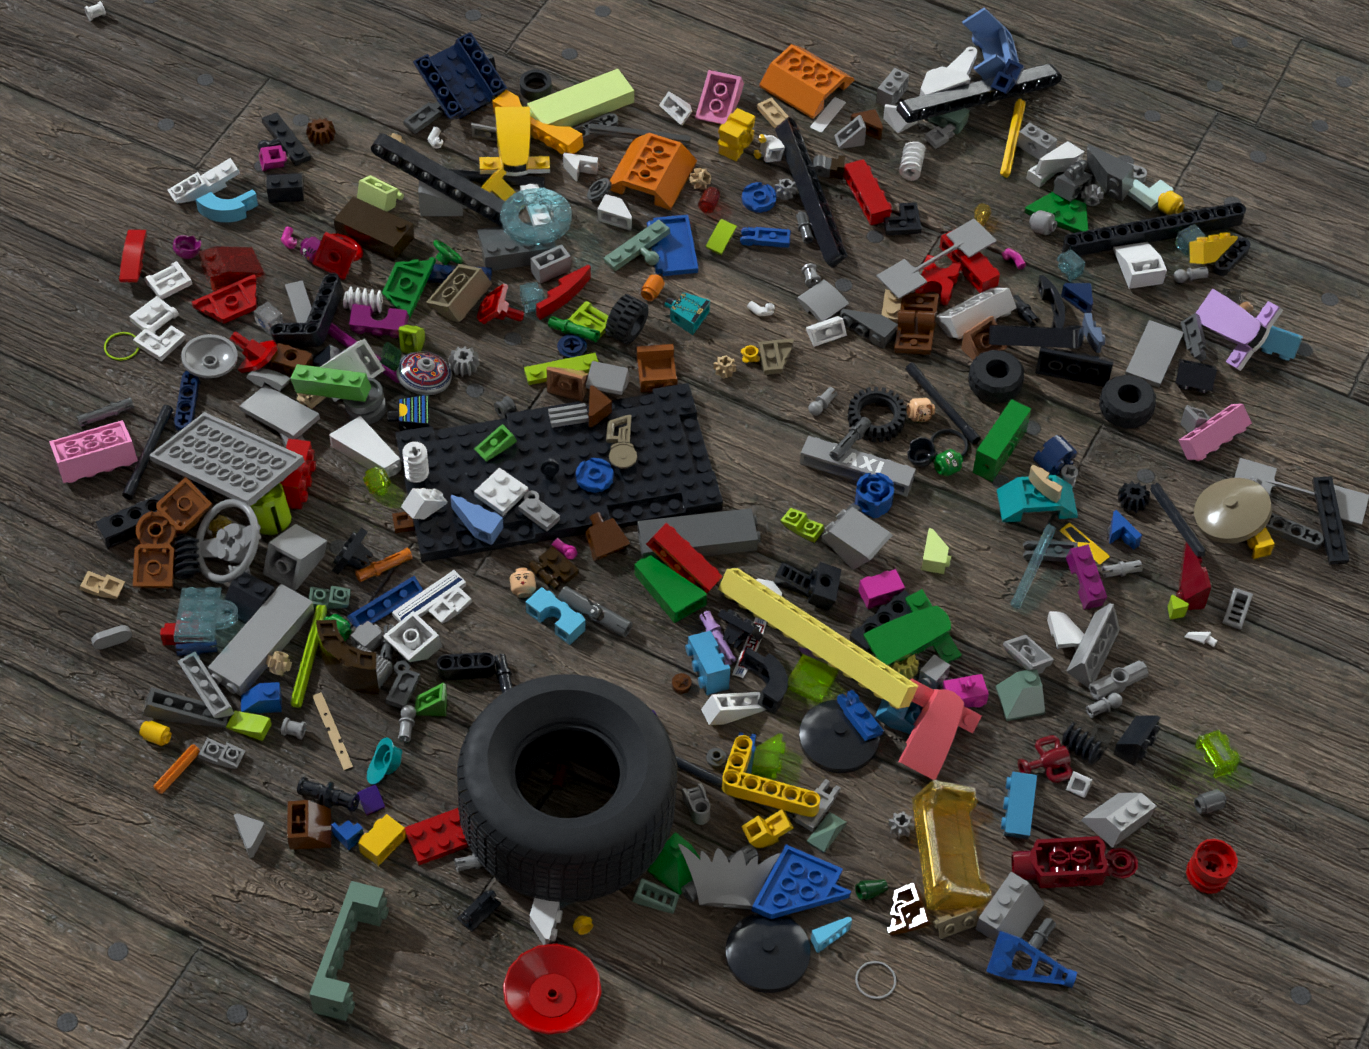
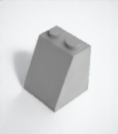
(436, 203)
(855, 537)
(293, 556)

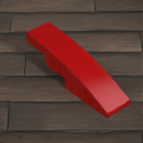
(132, 256)
(562, 294)

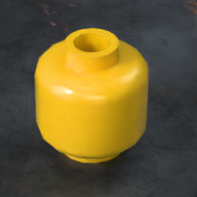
(1170, 203)

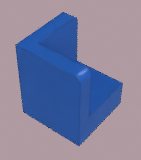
(347, 833)

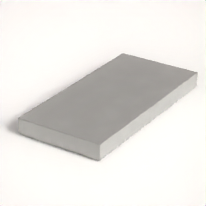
(1154, 353)
(279, 412)

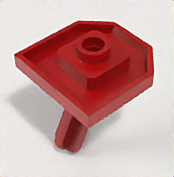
(496, 307)
(256, 353)

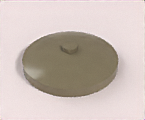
(1233, 510)

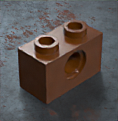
(287, 358)

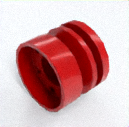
(1211, 866)

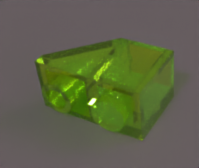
(767, 756)

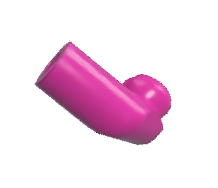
(286, 238)
(567, 550)

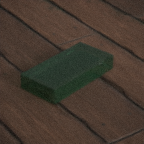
(390, 356)

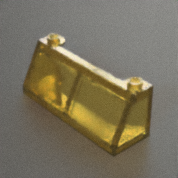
(948, 847)

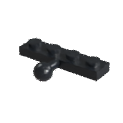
(284, 137)

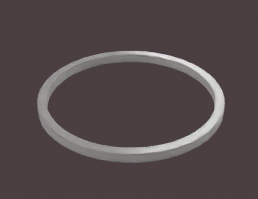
(874, 997)

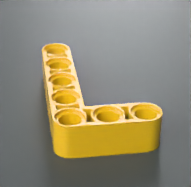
(764, 785)

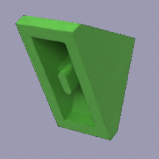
(432, 702)

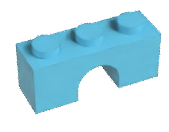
(545, 604)

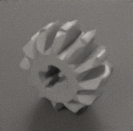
(463, 361)

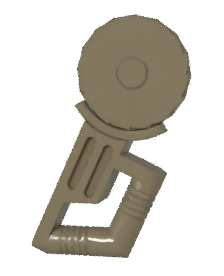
(622, 452)

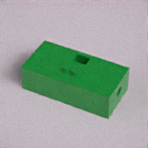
(1001, 440)

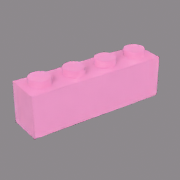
(1214, 432)

